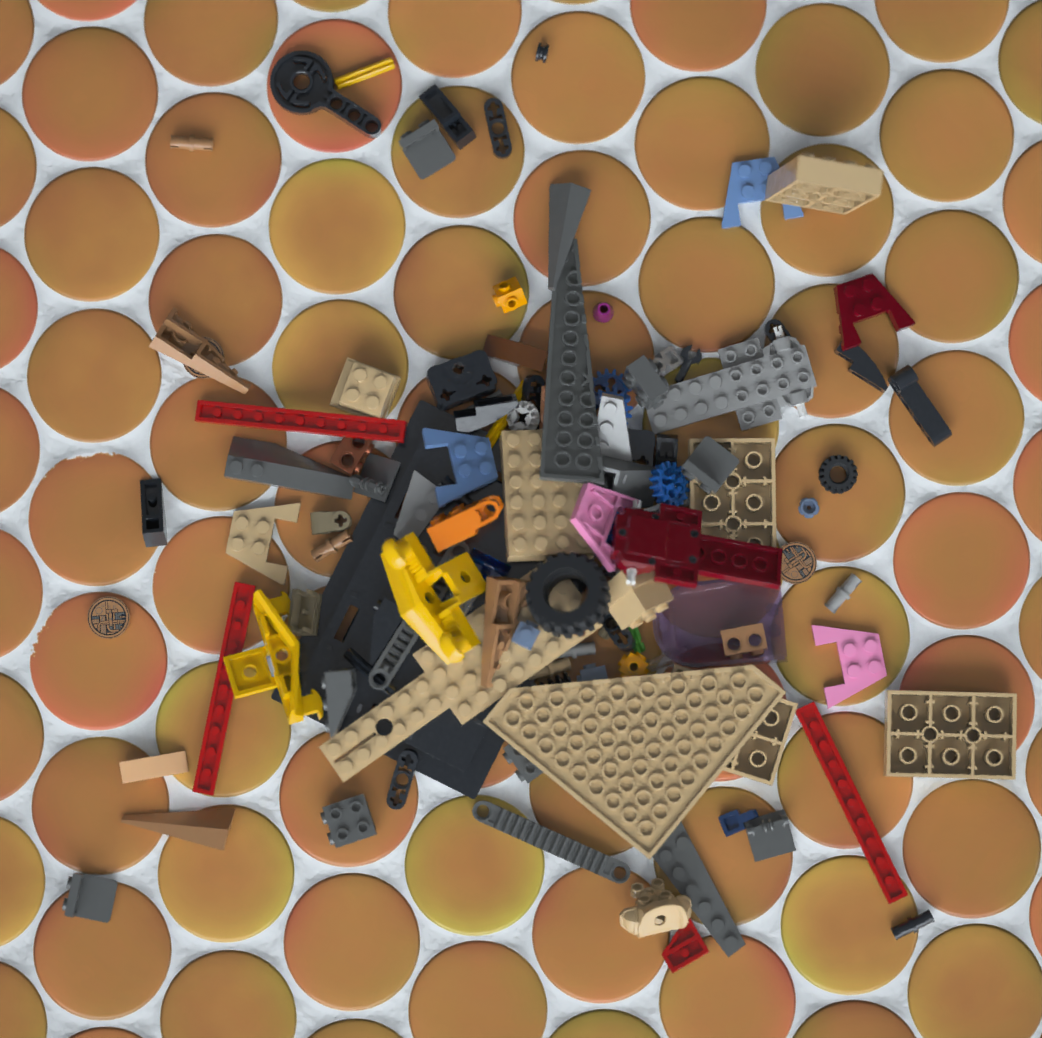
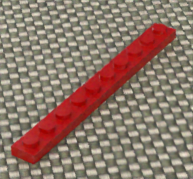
(301, 421)
(222, 692)
(851, 803)

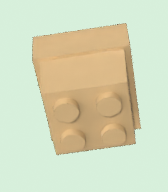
(365, 390)
(639, 601)

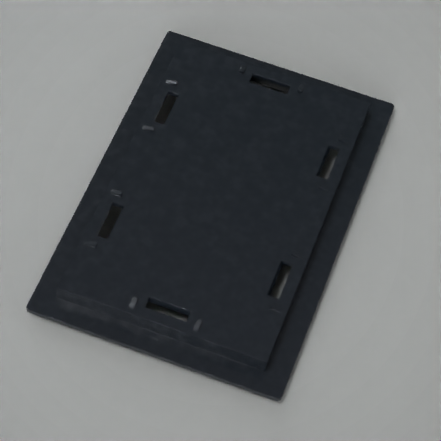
(446, 749)

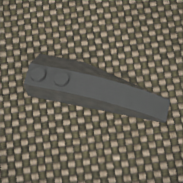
(280, 467)

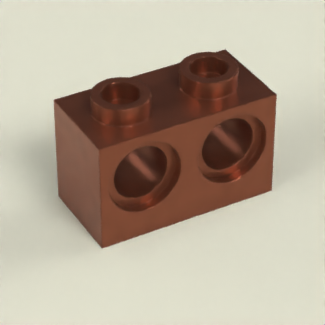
(346, 448)

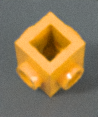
(509, 295)
(636, 658)

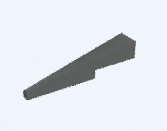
(566, 209)

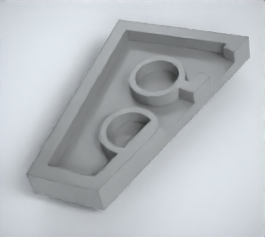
(613, 428)
(418, 507)

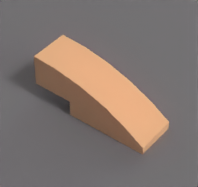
(153, 767)

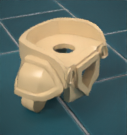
(653, 907)

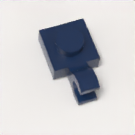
(735, 821)

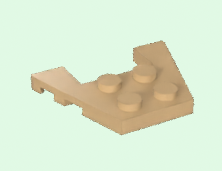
(252, 535)

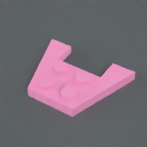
(594, 518)
(859, 660)

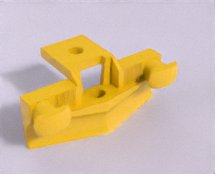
(411, 579)
(276, 638)

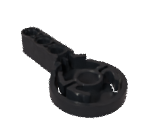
(318, 94)

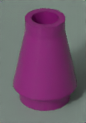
(603, 317)

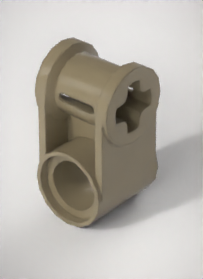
(325, 522)

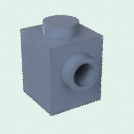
(526, 634)
(592, 672)

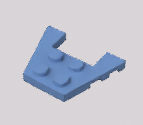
(749, 185)
(470, 461)

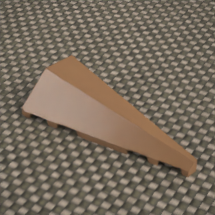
(181, 343)
(502, 606)
(200, 827)

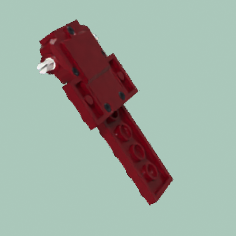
(678, 552)

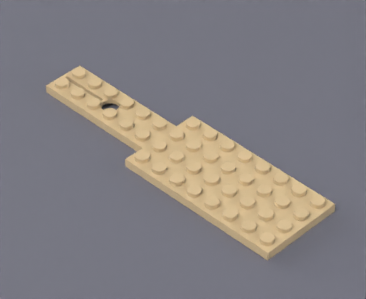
(451, 687)

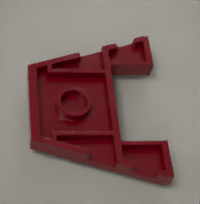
(863, 300)

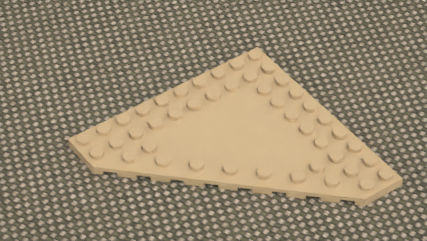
(637, 744)

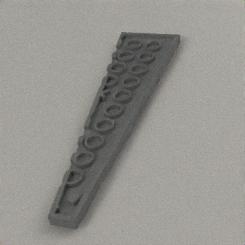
(570, 421)
(688, 874)

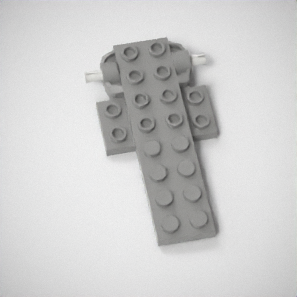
(751, 383)

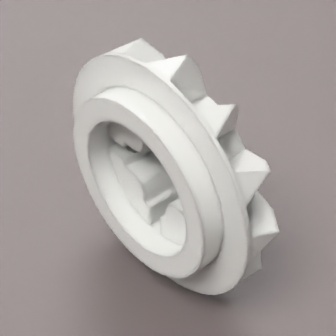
(532, 418)

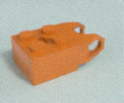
(462, 521)

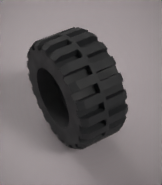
(560, 569)

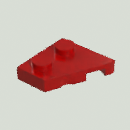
(684, 948)

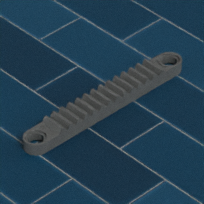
(405, 636)
(551, 841)

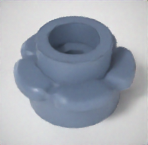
(808, 502)

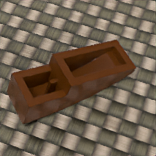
(515, 353)

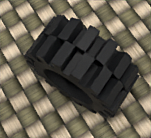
(847, 465)

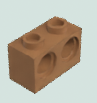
(743, 634)

